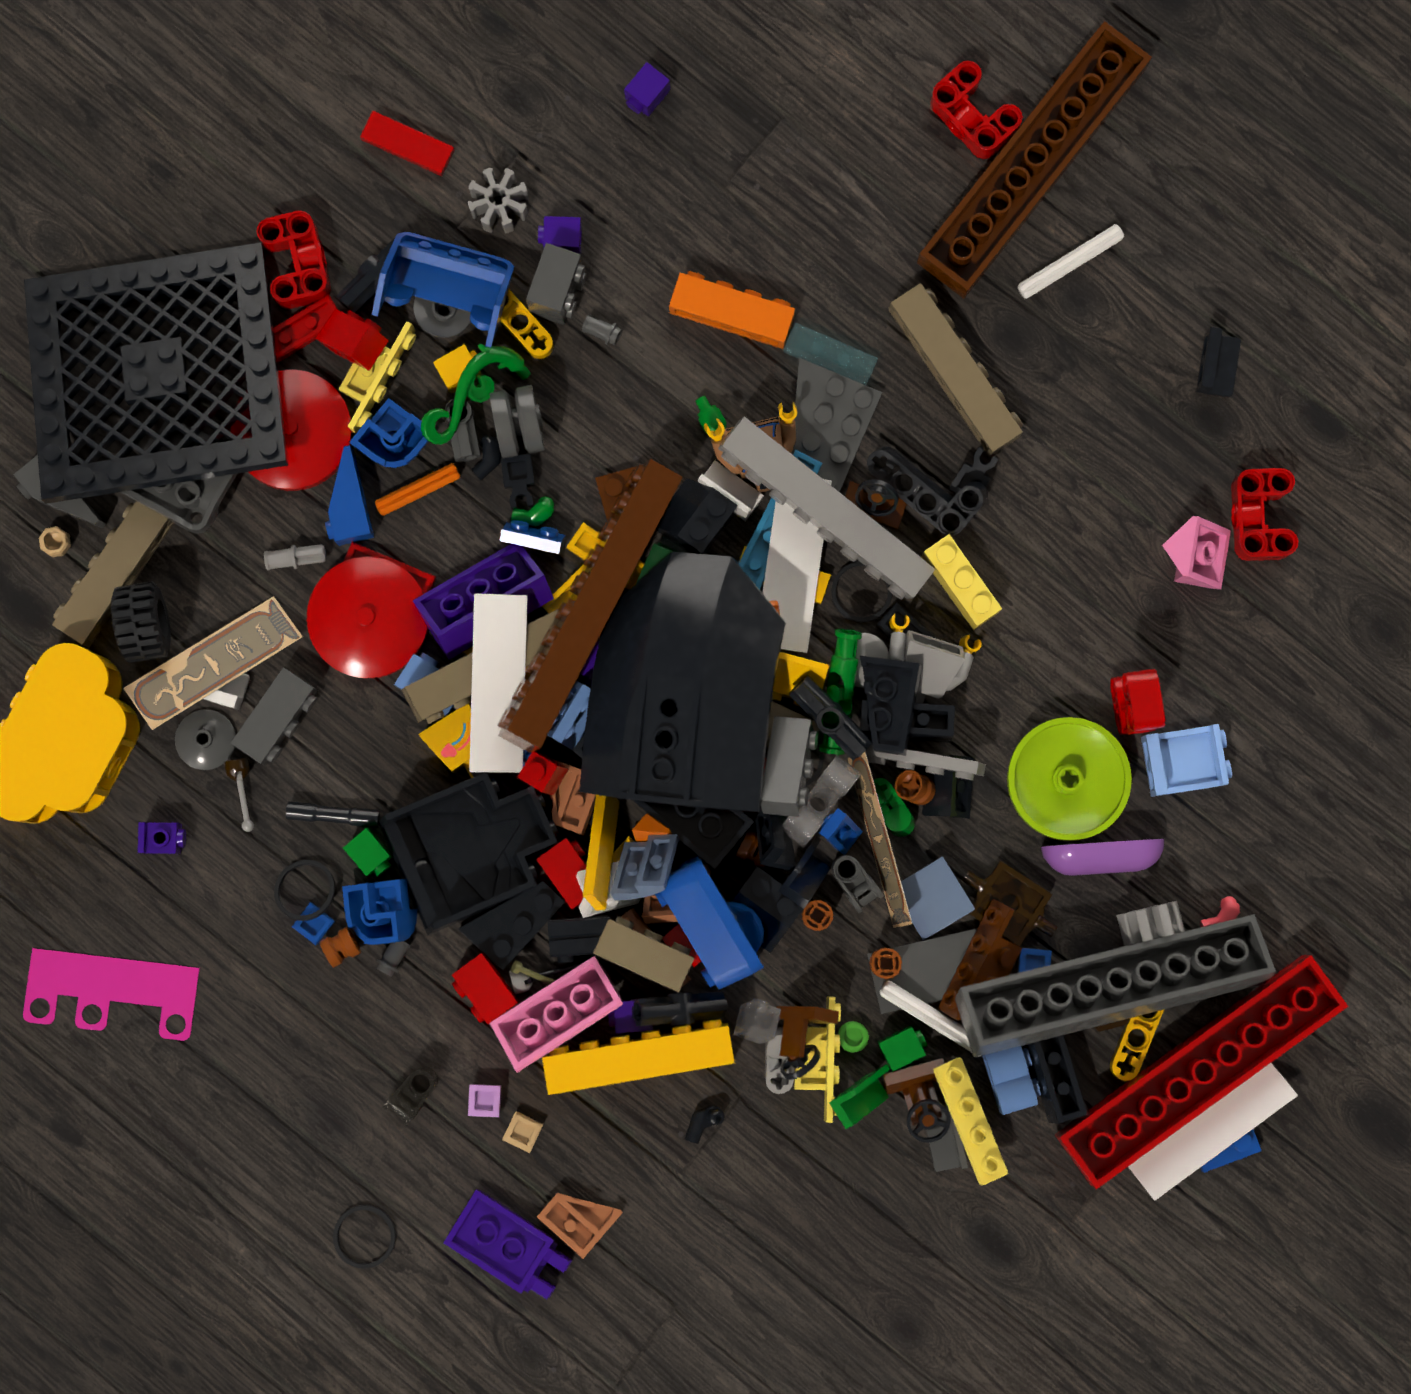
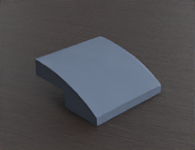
(644, 867)
(935, 898)

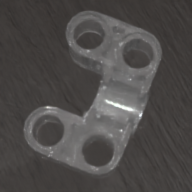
(830, 788)

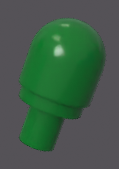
(709, 413)

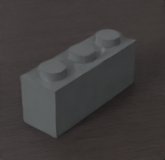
(275, 717)
(788, 766)

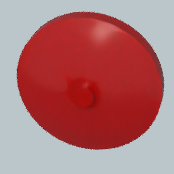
(314, 431)
(366, 617)

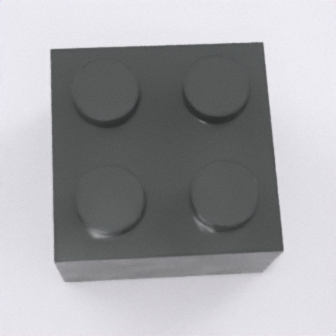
(555, 284)

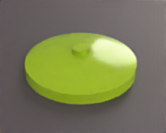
(1069, 779)

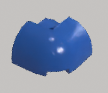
(390, 437)
(379, 911)

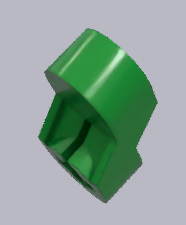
(899, 818)

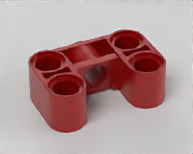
(965, 119)
(306, 254)
(1249, 514)
(1137, 702)

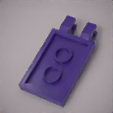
(505, 1245)

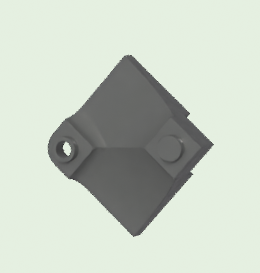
(185, 499)

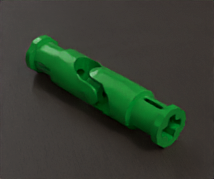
(844, 665)

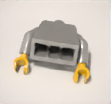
(942, 662)

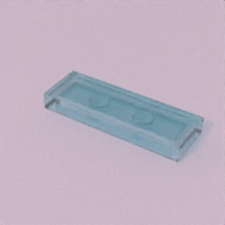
(830, 354)

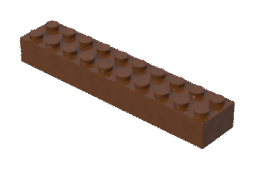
(1034, 159)
(589, 607)

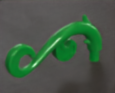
(466, 388)

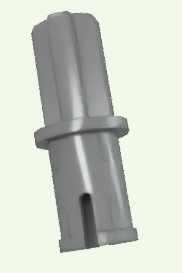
(294, 556)

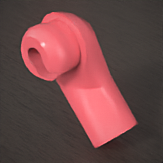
(1229, 910)

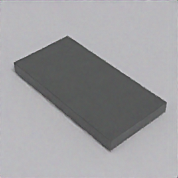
(926, 967)

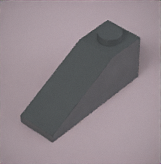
(30, 487)

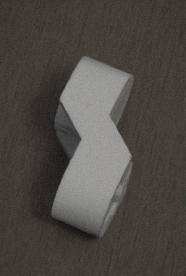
(774, 1079)

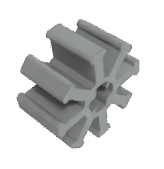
(509, 197)
(1150, 923)

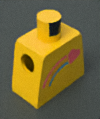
(451, 739)

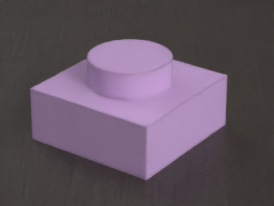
(484, 1100)

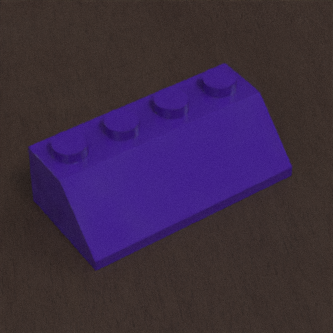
(450, 606)

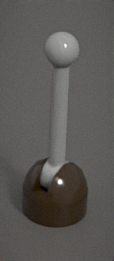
(237, 771)

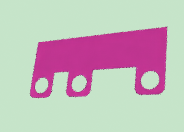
(109, 979)

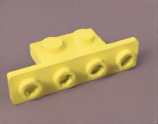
(370, 385)
(824, 1073)
(970, 1121)

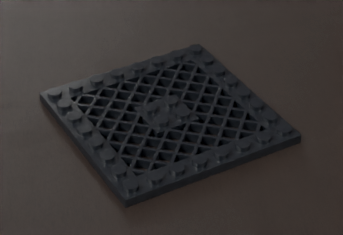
(154, 373)

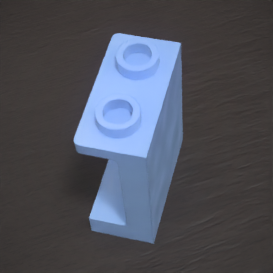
(1186, 760)

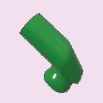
(537, 514)

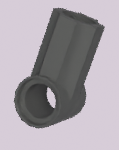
(465, 439)

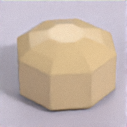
(54, 541)

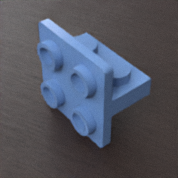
(571, 720)

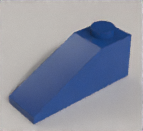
(348, 505)

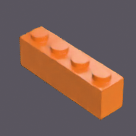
(731, 309)

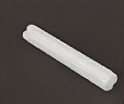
(1070, 261)
(925, 1013)

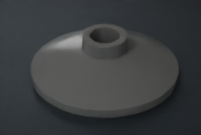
(438, 325)
(216, 750)

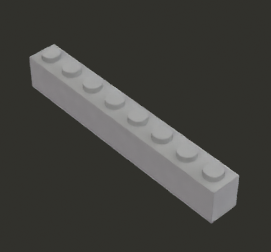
(826, 509)

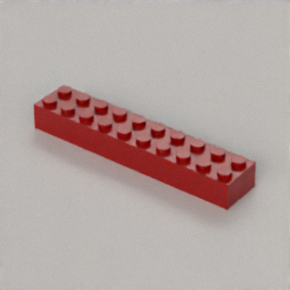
(1201, 1070)

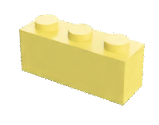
(961, 582)

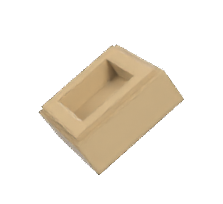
(522, 1131)

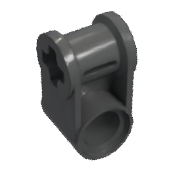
(856, 884)

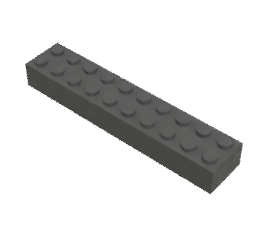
(1114, 985)

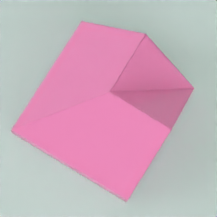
(1199, 553)

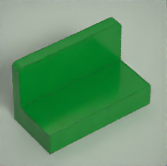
(860, 1098)

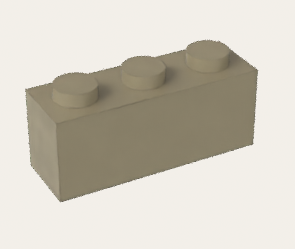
(644, 953)

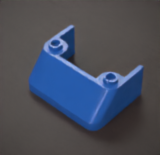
(445, 276)
(709, 924)

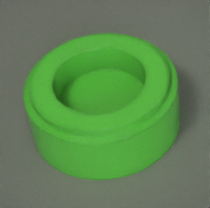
(853, 1036)

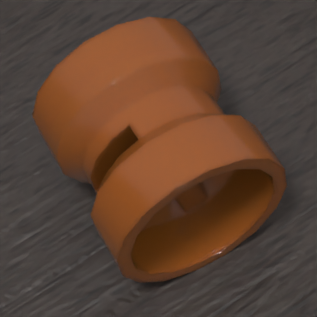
(910, 782)
(748, 848)
(813, 917)
(340, 947)
(881, 963)

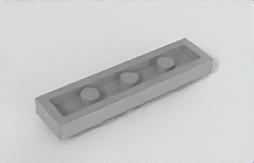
(934, 763)

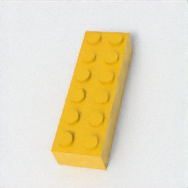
(637, 1058)

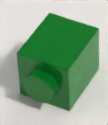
(369, 853)
(902, 1047)

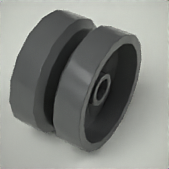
(521, 420)

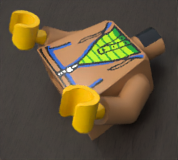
(782, 432)

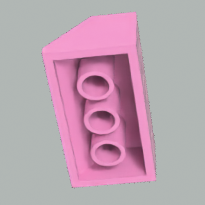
(556, 1013)

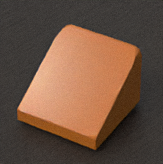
(649, 826)

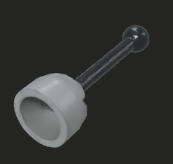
(522, 982)

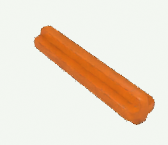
(417, 489)

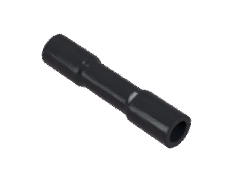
(313, 812)

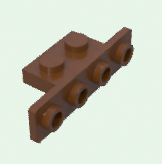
(986, 957)

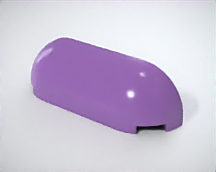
(1103, 857)

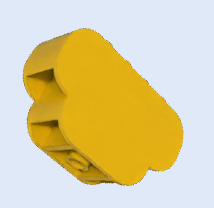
(64, 736)

